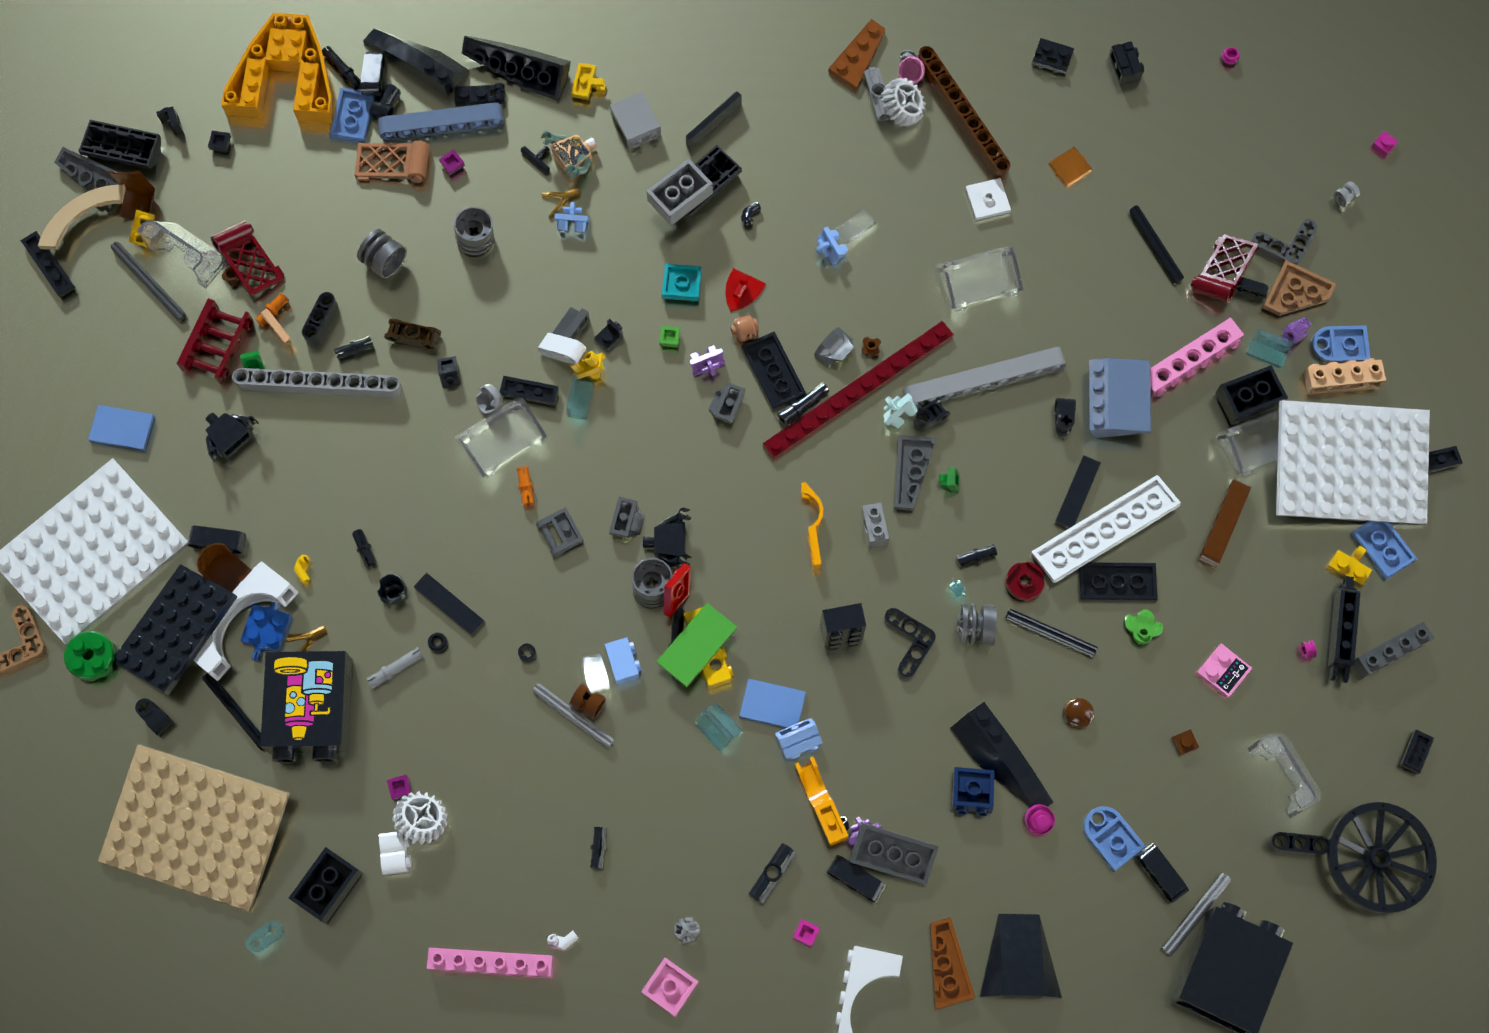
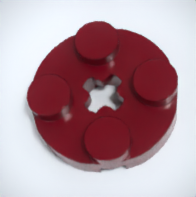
(1024, 570)

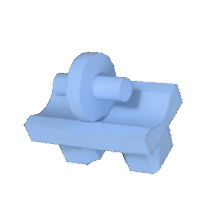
(563, 219)
(828, 245)

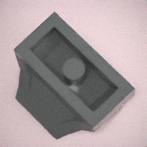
(834, 347)
(727, 403)
(627, 518)

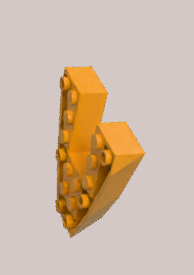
(282, 45)

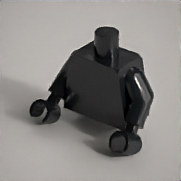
(227, 433)
(670, 539)

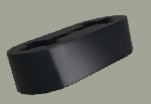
(1252, 288)

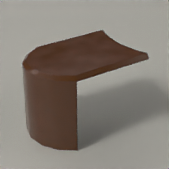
(138, 193)
(222, 566)

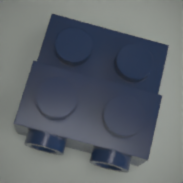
(973, 791)

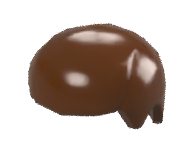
(1078, 712)

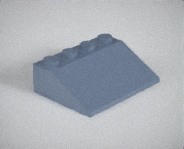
(1119, 397)

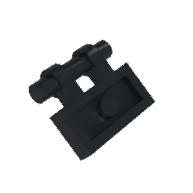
(1053, 52)

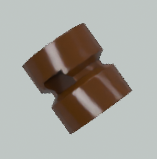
(594, 701)

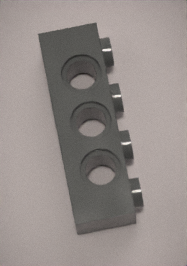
(1392, 650)

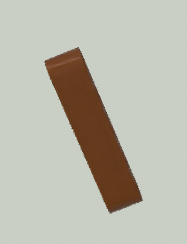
(1224, 524)

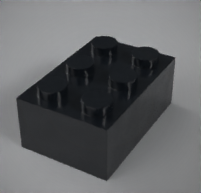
(1251, 395)
(842, 625)
(325, 885)

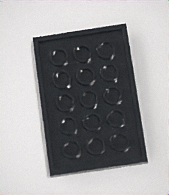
(174, 629)

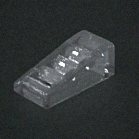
(595, 672)

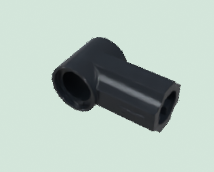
(385, 104)

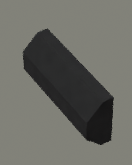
(121, 144)
(719, 170)

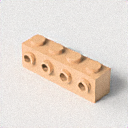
(1344, 376)

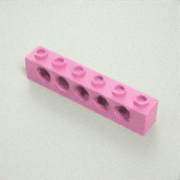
(1227, 331)
(490, 963)

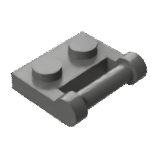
(565, 528)

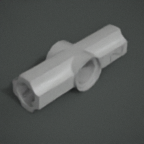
(876, 85)

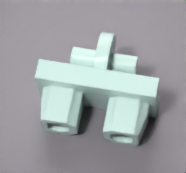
(896, 407)

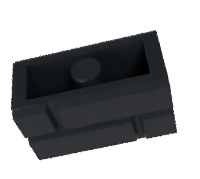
(1126, 62)

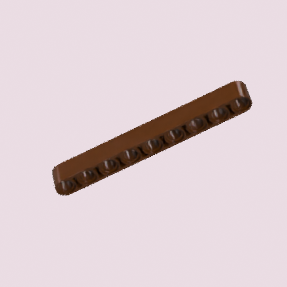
(964, 120)

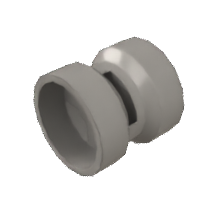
(1344, 195)

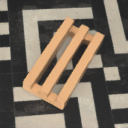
(273, 323)

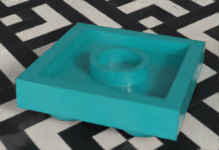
(681, 282)

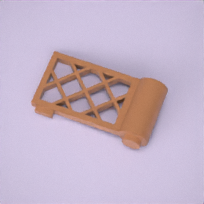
(415, 162)

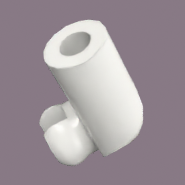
(561, 943)

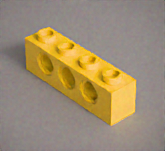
(713, 677)

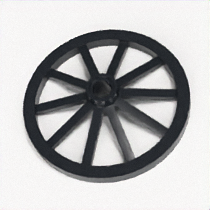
(1386, 857)

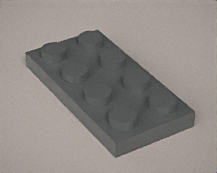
(893, 853)

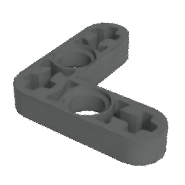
(1287, 250)

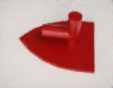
(742, 289)

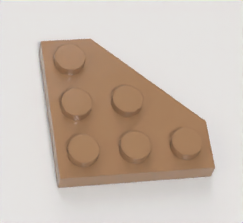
(1297, 289)

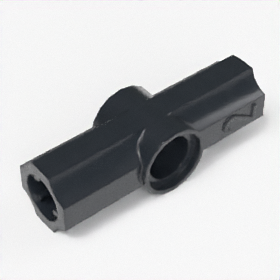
(765, 884)

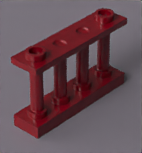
(202, 328)

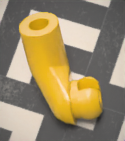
(301, 567)

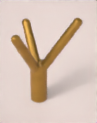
(565, 195)
(310, 635)

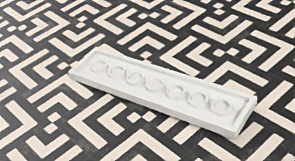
(1105, 529)

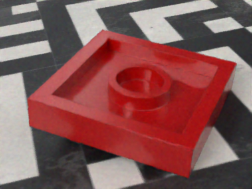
(677, 590)

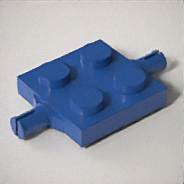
(265, 629)

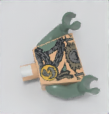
(571, 152)

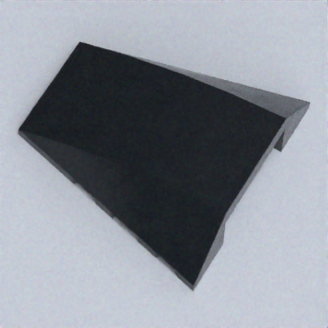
(1020, 960)

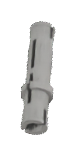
(394, 668)

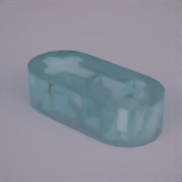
(262, 932)

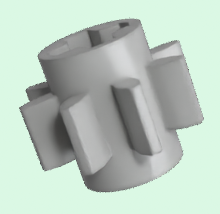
(686, 929)

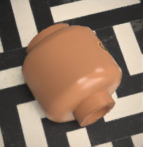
(745, 328)

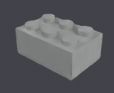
(679, 192)

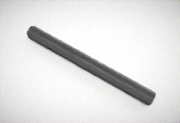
(150, 283)

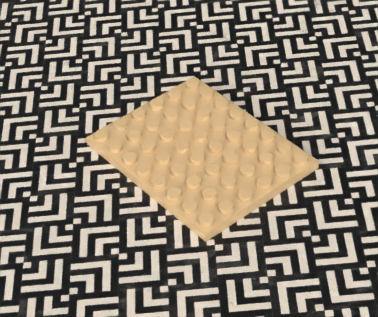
(194, 827)

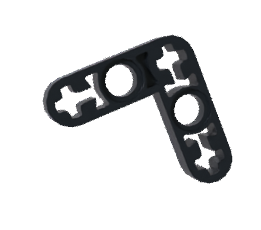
(918, 642)

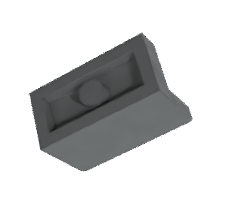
(572, 323)

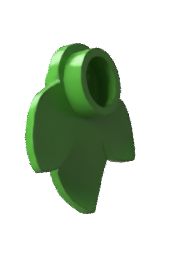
(1144, 624)

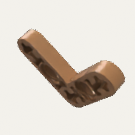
(27, 647)

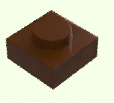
(1185, 742)

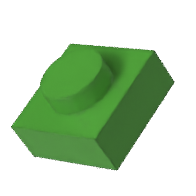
(669, 336)

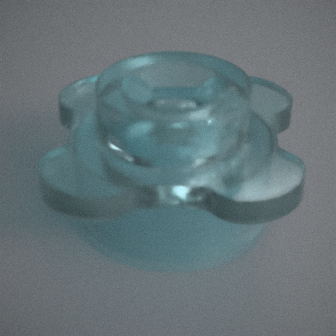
(957, 587)

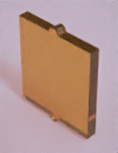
(1070, 166)

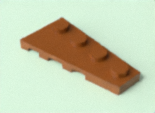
(858, 54)
(949, 969)

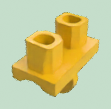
(139, 219)
(590, 366)

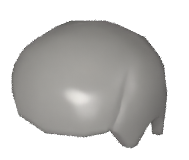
(489, 399)

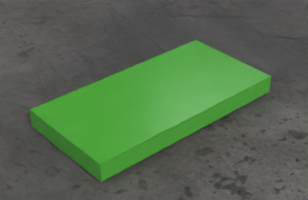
(696, 645)

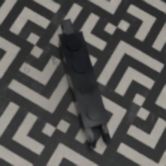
(1344, 629)

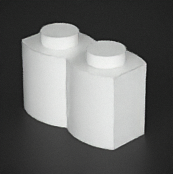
(394, 853)

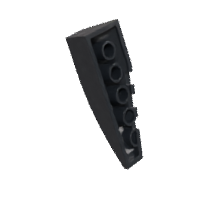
(421, 61)
(524, 67)
(995, 750)

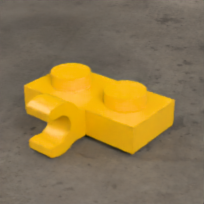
(585, 81)
(1350, 566)

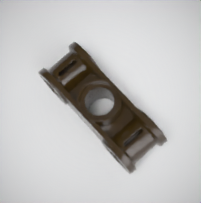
(400, 330)

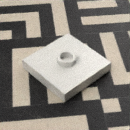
(987, 199)

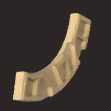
(76, 209)

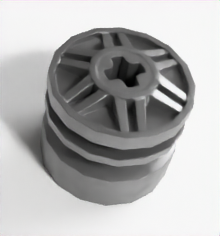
(473, 230)
(381, 253)
(650, 572)
(977, 624)

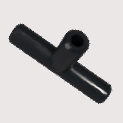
(536, 158)

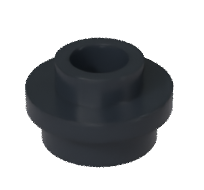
(434, 637)

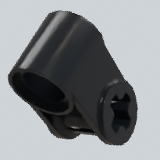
(933, 413)
(1064, 413)
(155, 718)

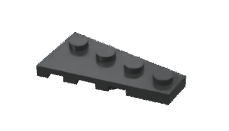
(84, 170)
(912, 462)

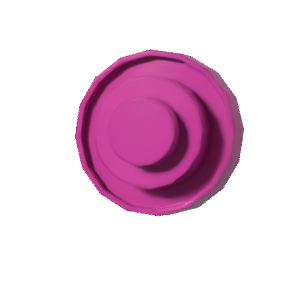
(1039, 819)

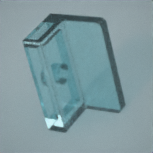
(1269, 347)
(579, 398)
(718, 726)

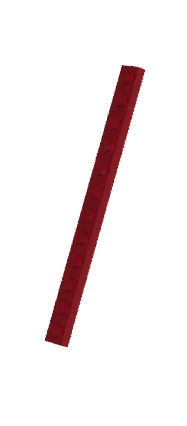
(857, 390)

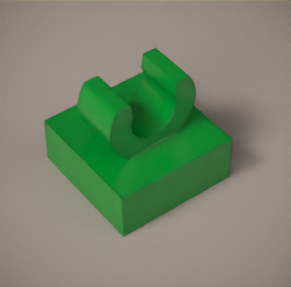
(252, 360)
(950, 479)

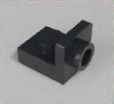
(170, 116)
(609, 335)
(448, 371)

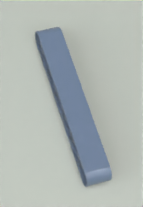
(440, 121)

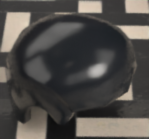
(392, 589)

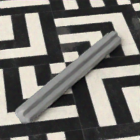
(573, 715)
(1196, 914)

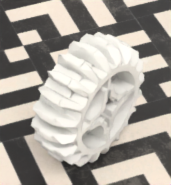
(903, 102)
(426, 828)

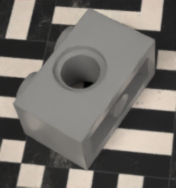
(874, 525)

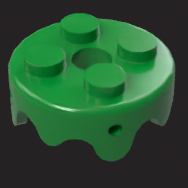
(99, 665)

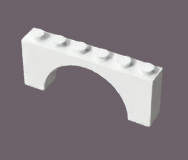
(259, 586)
(864, 968)

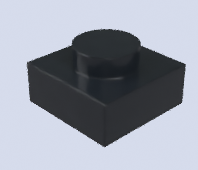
(219, 141)

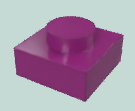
(451, 162)
(399, 787)

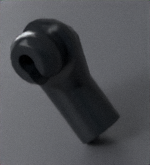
(748, 212)

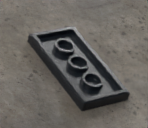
(773, 371)
(1118, 582)

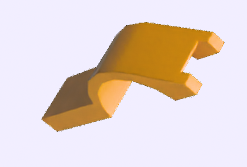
(808, 494)
(821, 802)

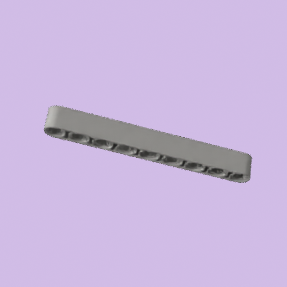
(986, 376)
(309, 378)

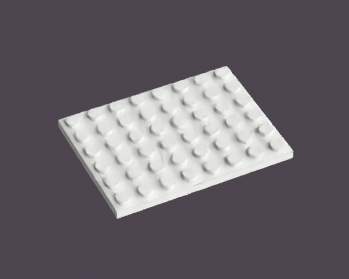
(1352, 462)
(90, 551)

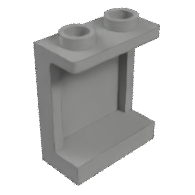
(636, 119)

